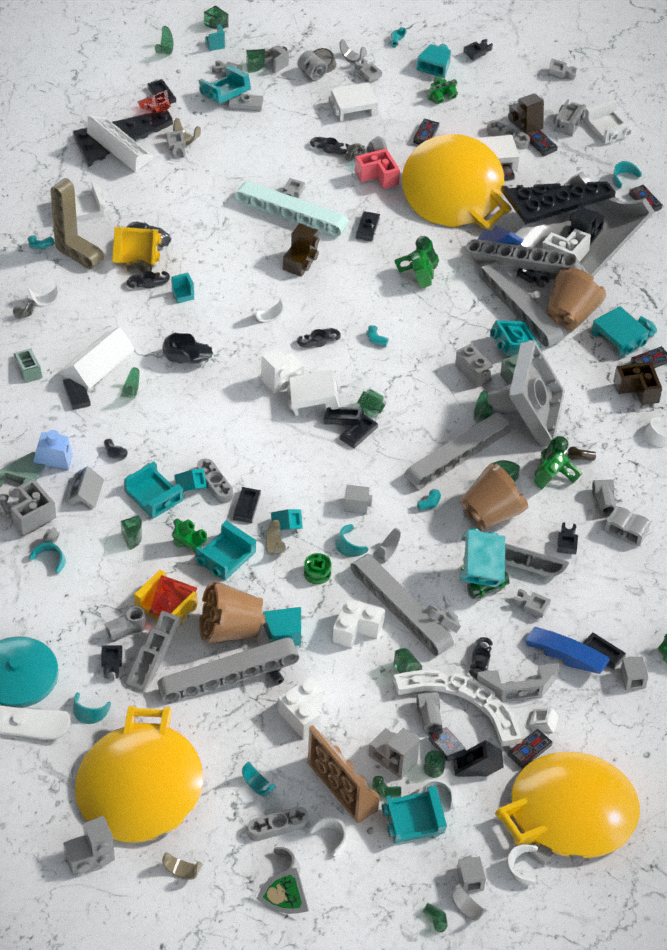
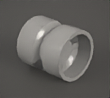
(312, 65)

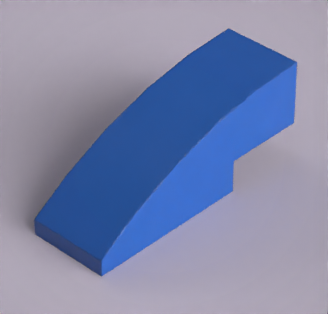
(500, 235)

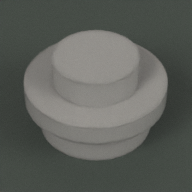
(51, 535)

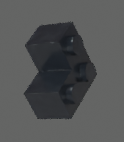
(586, 221)

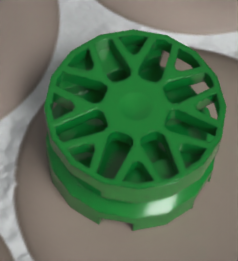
(317, 568)

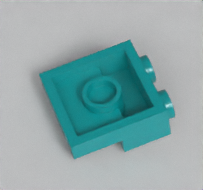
(510, 336)

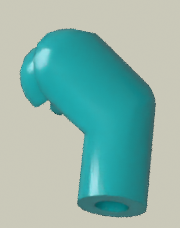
(397, 35)
(40, 244)
(374, 337)
(431, 502)

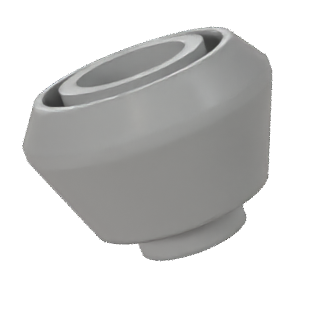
(376, 144)

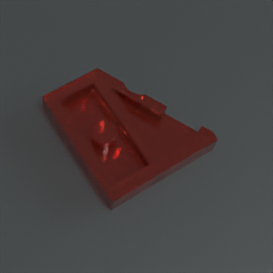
(156, 103)
(169, 595)

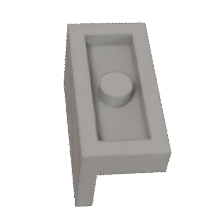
(85, 487)

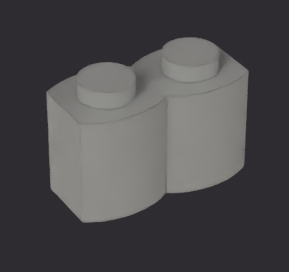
(627, 526)

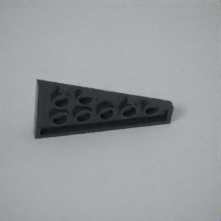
(134, 127)
(553, 199)

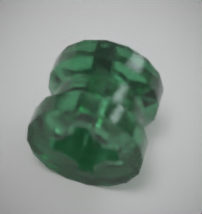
(437, 769)

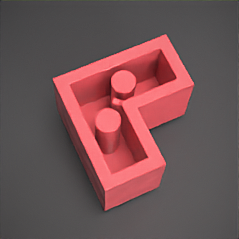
(379, 166)

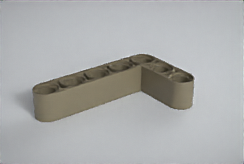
(65, 227)

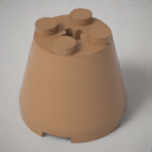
(574, 298)
(493, 498)
(229, 614)

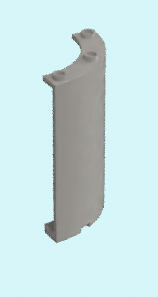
(620, 224)

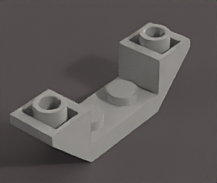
(520, 690)

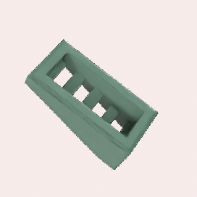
(28, 367)

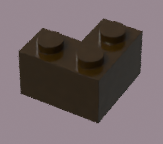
(528, 113)
(302, 250)
(639, 379)

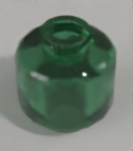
(371, 402)

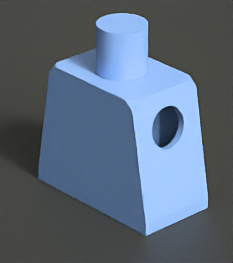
(53, 450)

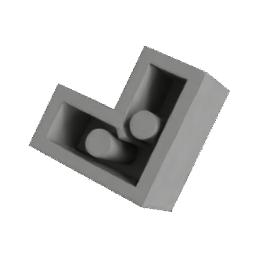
(34, 508)
(395, 751)
(92, 848)

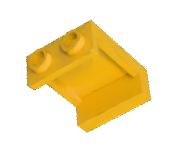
(136, 244)
(144, 597)

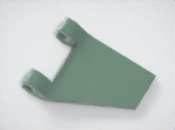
(22, 470)

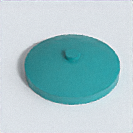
(26, 671)

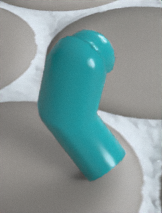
(649, 325)

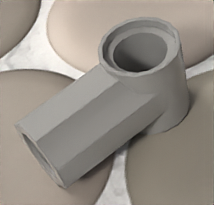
(604, 493)
(126, 623)
(429, 707)

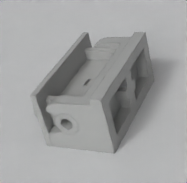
(569, 118)
(473, 365)

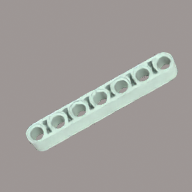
(291, 208)

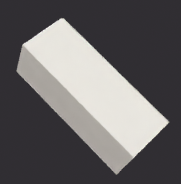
(117, 142)
(98, 358)

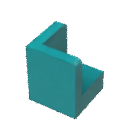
(216, 40)
(182, 287)
(191, 480)
(289, 519)

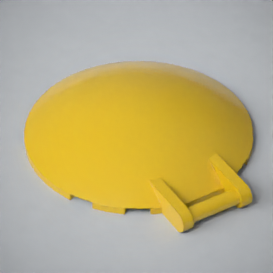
(454, 181)
(140, 778)
(572, 805)

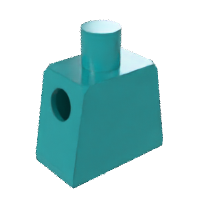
(434, 60)
(283, 624)

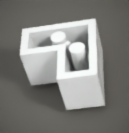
(576, 243)
(277, 369)
(357, 618)
(300, 705)

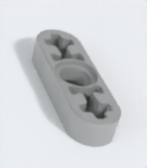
(496, 128)
(215, 488)
(261, 822)

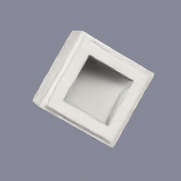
(544, 719)

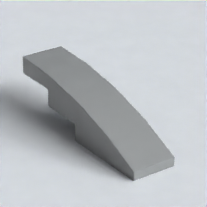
(153, 651)

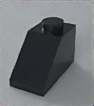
(479, 761)

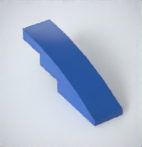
(569, 650)

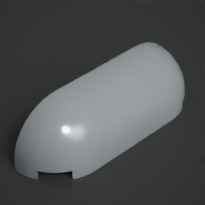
(533, 561)

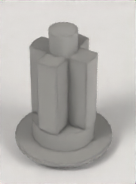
(4, 507)

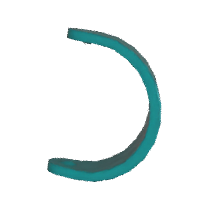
(625, 167)
(47, 547)
(346, 547)
(89, 715)
(256, 780)

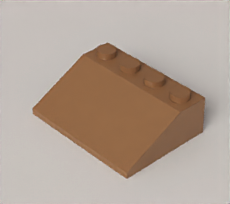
(341, 777)

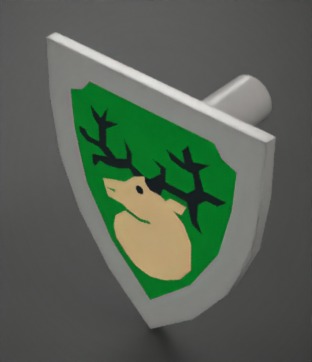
(284, 893)

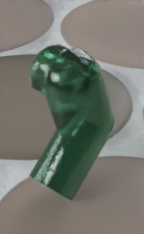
(383, 790)
(439, 917)

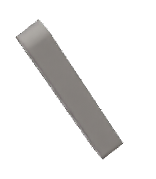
(513, 255)
(520, 303)
(458, 450)
(402, 604)
(228, 670)

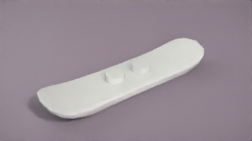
(33, 723)

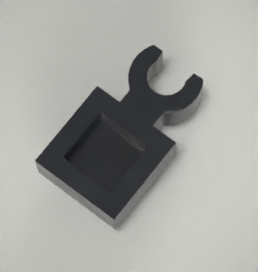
(477, 49)
(532, 275)
(567, 540)
(111, 659)

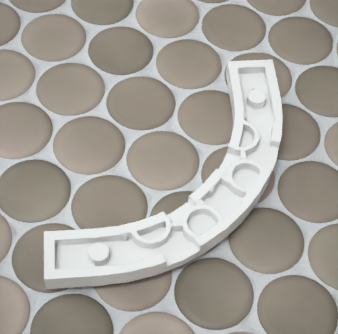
(469, 689)

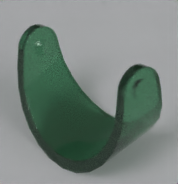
(167, 43)
(131, 384)
(482, 408)

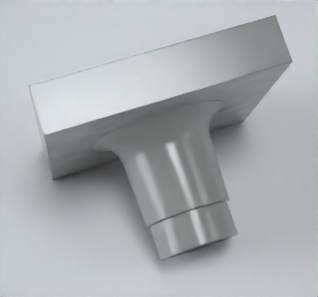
(533, 394)

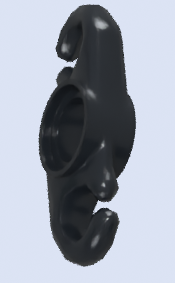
(325, 141)
(139, 278)
(318, 332)
(479, 650)

